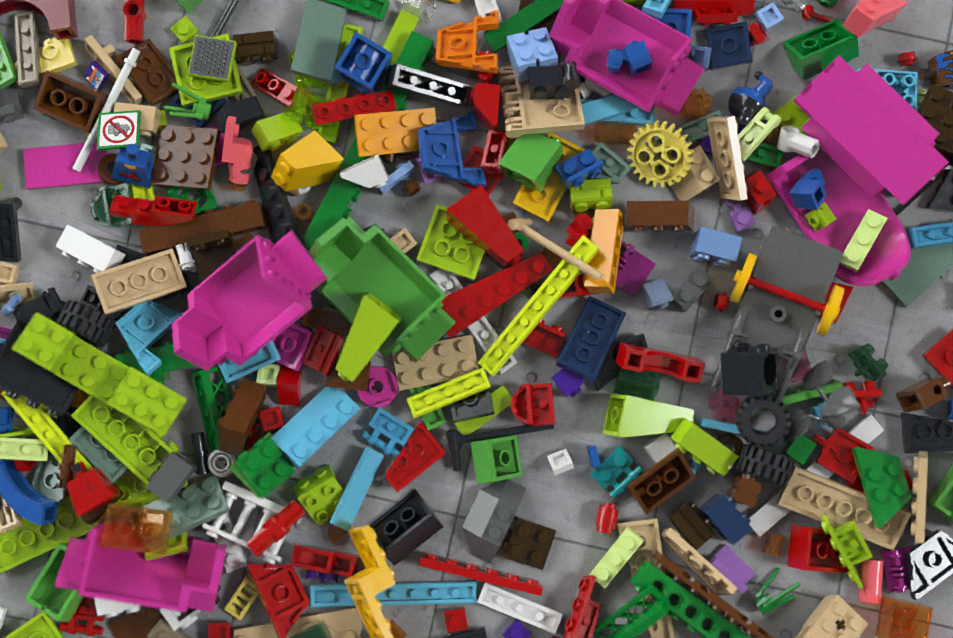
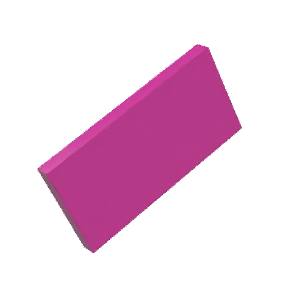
(54, 166)

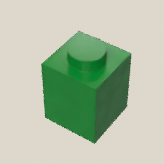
(799, 449)

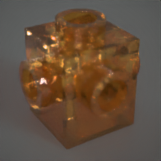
(697, 104)

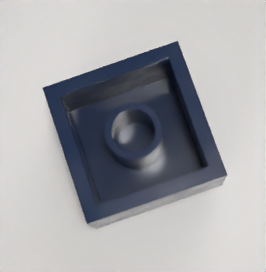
(726, 519)

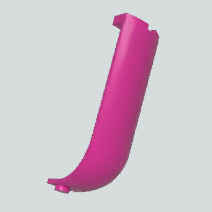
(849, 205)

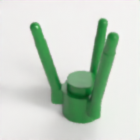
(765, 602)

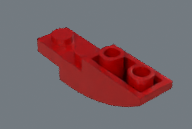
(160, 212)

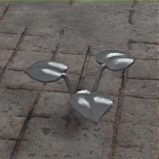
(839, 403)

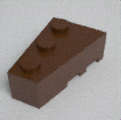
(660, 216)
(240, 416)

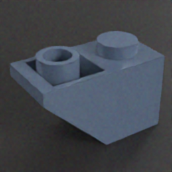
(656, 295)

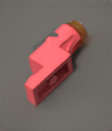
(239, 155)

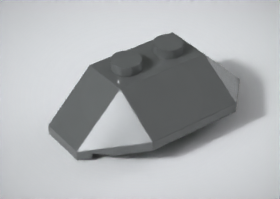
(491, 517)

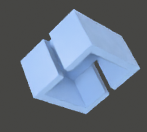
(527, 49)

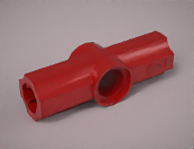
(134, 23)
(275, 528)

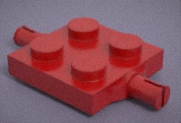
(837, 453)

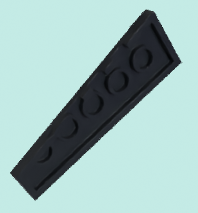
(274, 199)

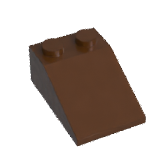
(137, 623)

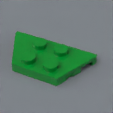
(882, 483)

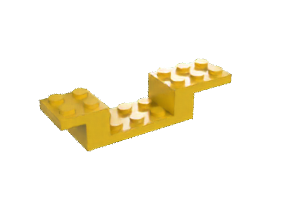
(370, 581)

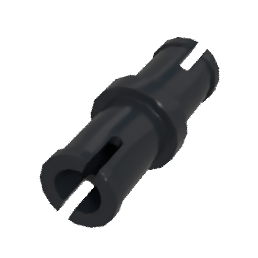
(199, 453)

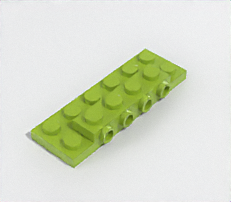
(124, 437)

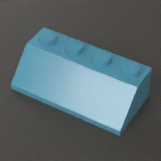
(315, 425)

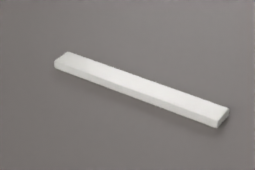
(771, 512)

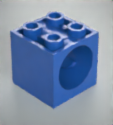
(363, 63)

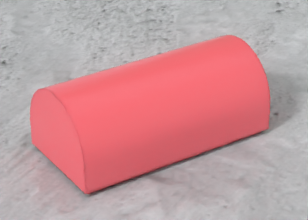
(871, 575)

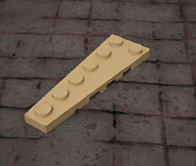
(649, 531)

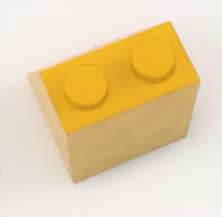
(307, 164)

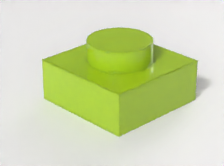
(185, 30)

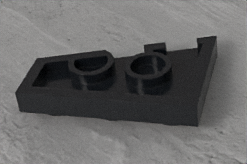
(609, 368)

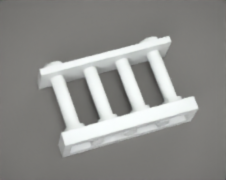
(251, 501)

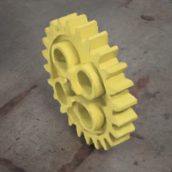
(670, 140)

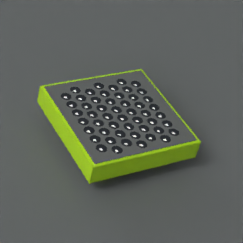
(212, 58)

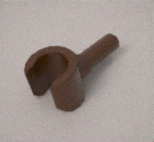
(390, 158)

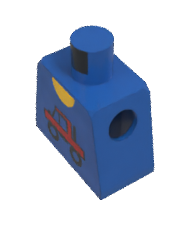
(133, 166)

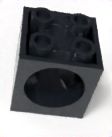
(750, 370)

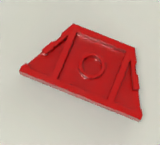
(280, 594)

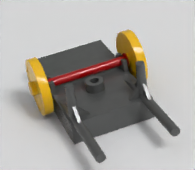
(790, 278)

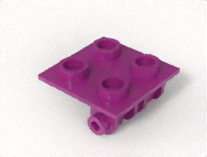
(632, 269)
(896, 569)

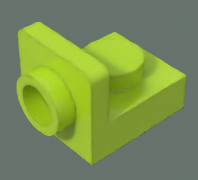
(820, 218)

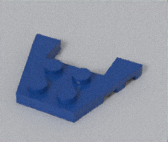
(442, 153)

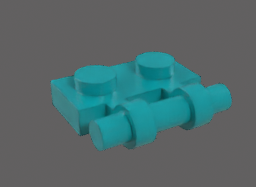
(612, 467)

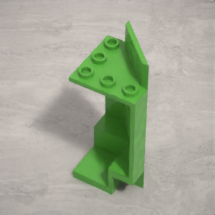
(371, 263)

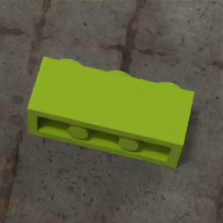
(703, 448)

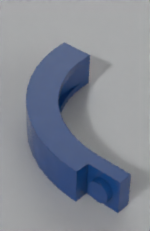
(17, 490)

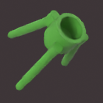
(200, 110)

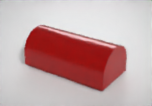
(494, 150)

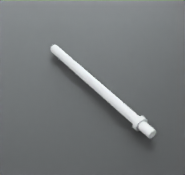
(129, 64)

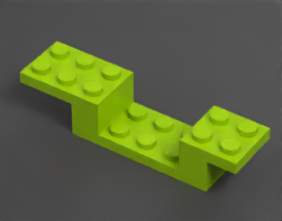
(99, 374)

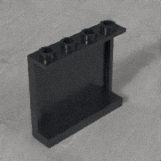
(31, 382)

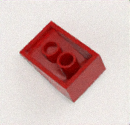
(812, 550)

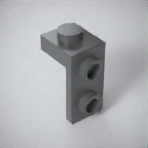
(10, 104)

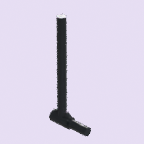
(456, 439)

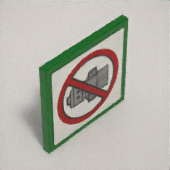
(118, 129)

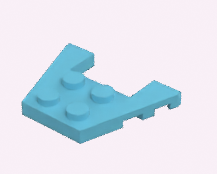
(142, 328)

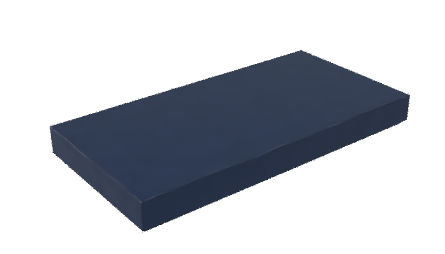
(591, 339)

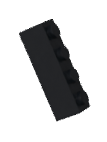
(428, 85)

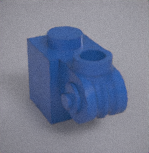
(634, 56)
(809, 190)

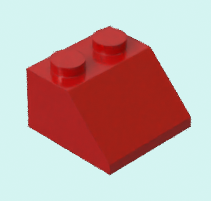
(486, 103)

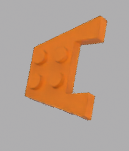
(458, 45)

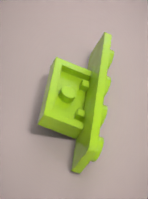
(850, 544)

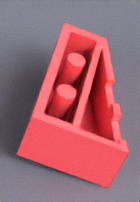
(872, 13)

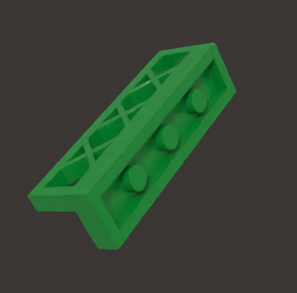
(208, 404)
(638, 622)

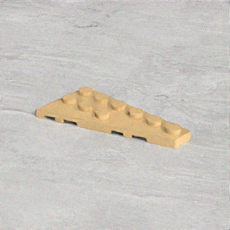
(340, 623)

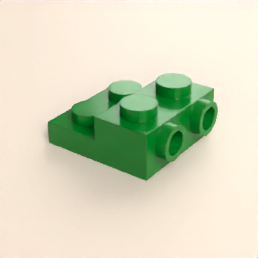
(264, 467)

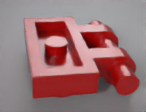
(88, 612)

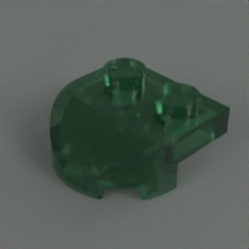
(102, 204)

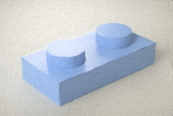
(402, 171)

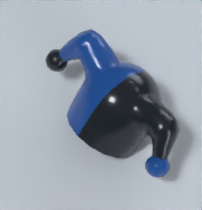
(748, 101)

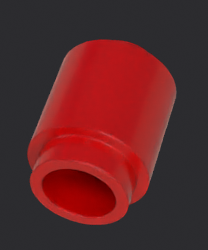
(606, 518)

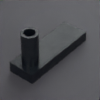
(9, 230)

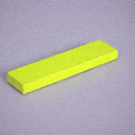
(448, 392)

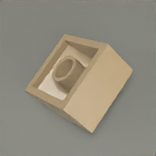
(698, 178)

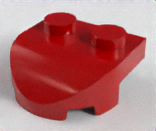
(534, 405)

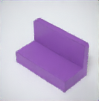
(732, 567)

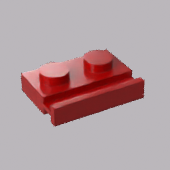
(324, 350)

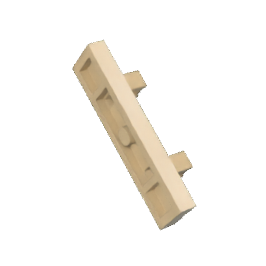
(103, 57)

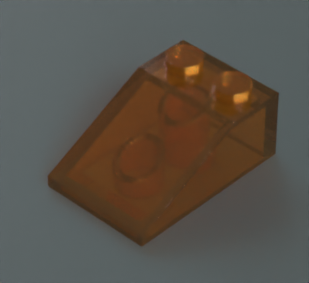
(136, 529)

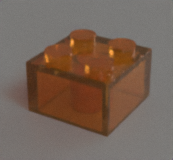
(903, 619)

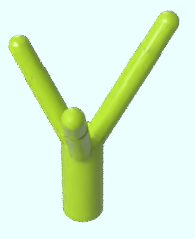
(22, 431)

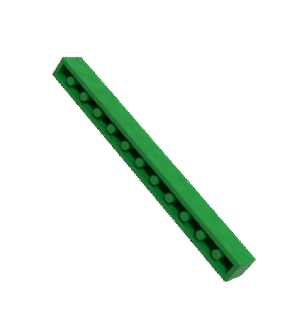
(342, 191)

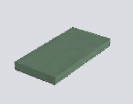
(318, 40)
(921, 272)

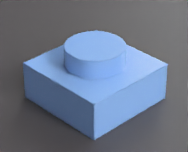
(769, 16)

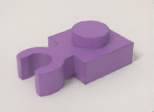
(741, 216)

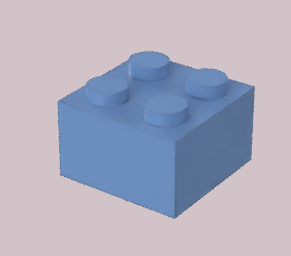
(714, 247)

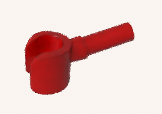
(808, 13)

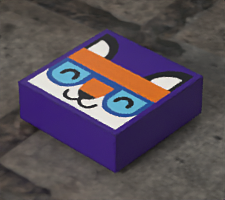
(96, 75)

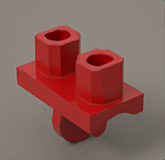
(578, 228)
(865, 396)

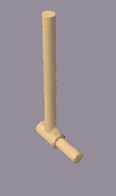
(522, 225)

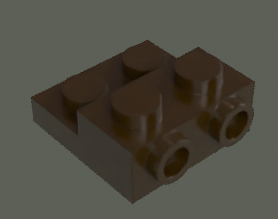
(528, 542)

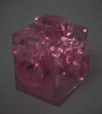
(728, 410)

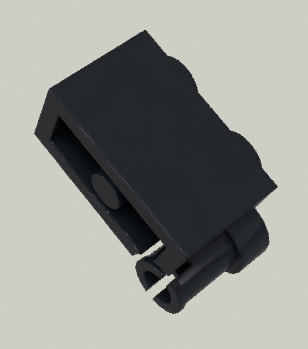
(550, 82)
(47, 305)

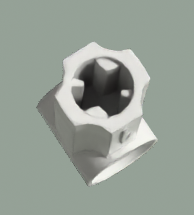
(792, 140)

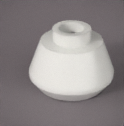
(216, 464)

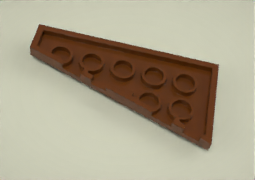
(712, 599)

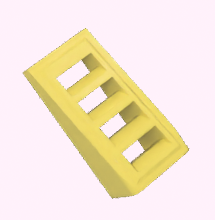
(248, 585)

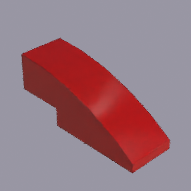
(325, 560)

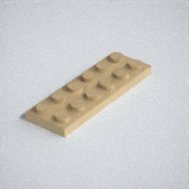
(815, 495)

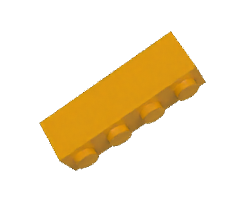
(606, 235)

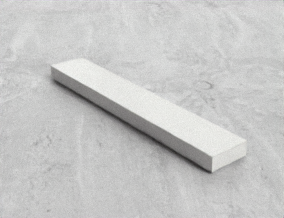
(481, 329)

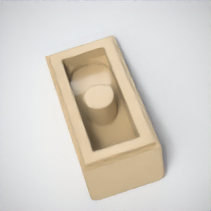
(26, 290)

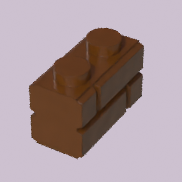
(744, 489)

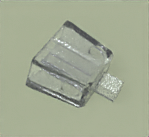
(420, 8)

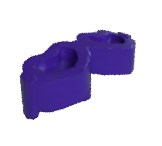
(314, 574)

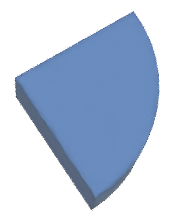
(701, 55)
(8, 308)

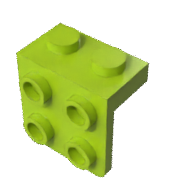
(319, 494)

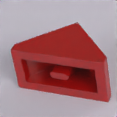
(289, 386)

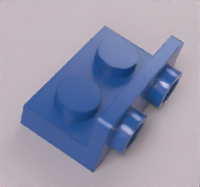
(578, 168)

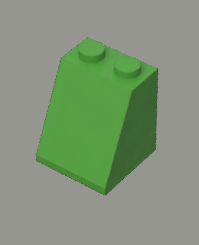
(532, 159)

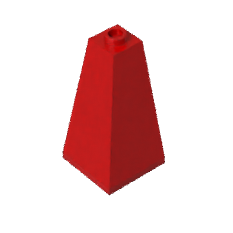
(484, 225)

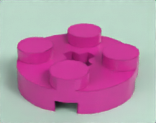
(388, 391)

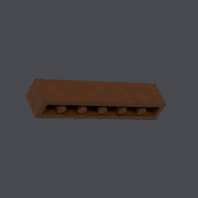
(234, 218)

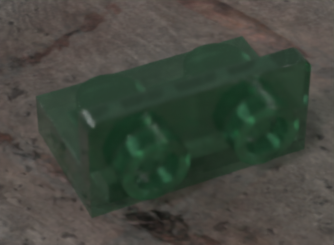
(638, 384)

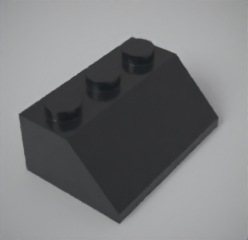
(405, 527)

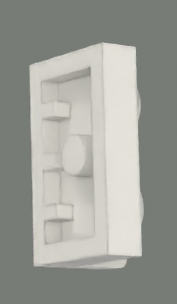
(179, 619)

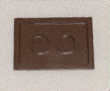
(152, 73)

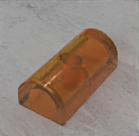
(614, 133)

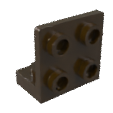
(211, 251)

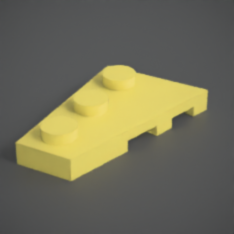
(55, 56)

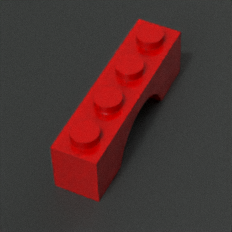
(648, 359)

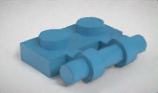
(391, 427)

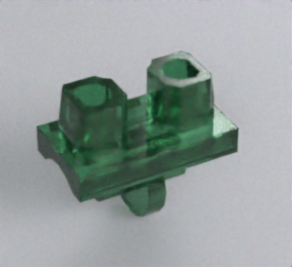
(866, 364)

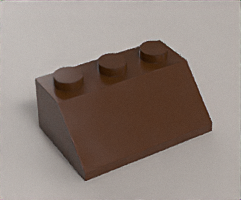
(69, 101)
(661, 481)

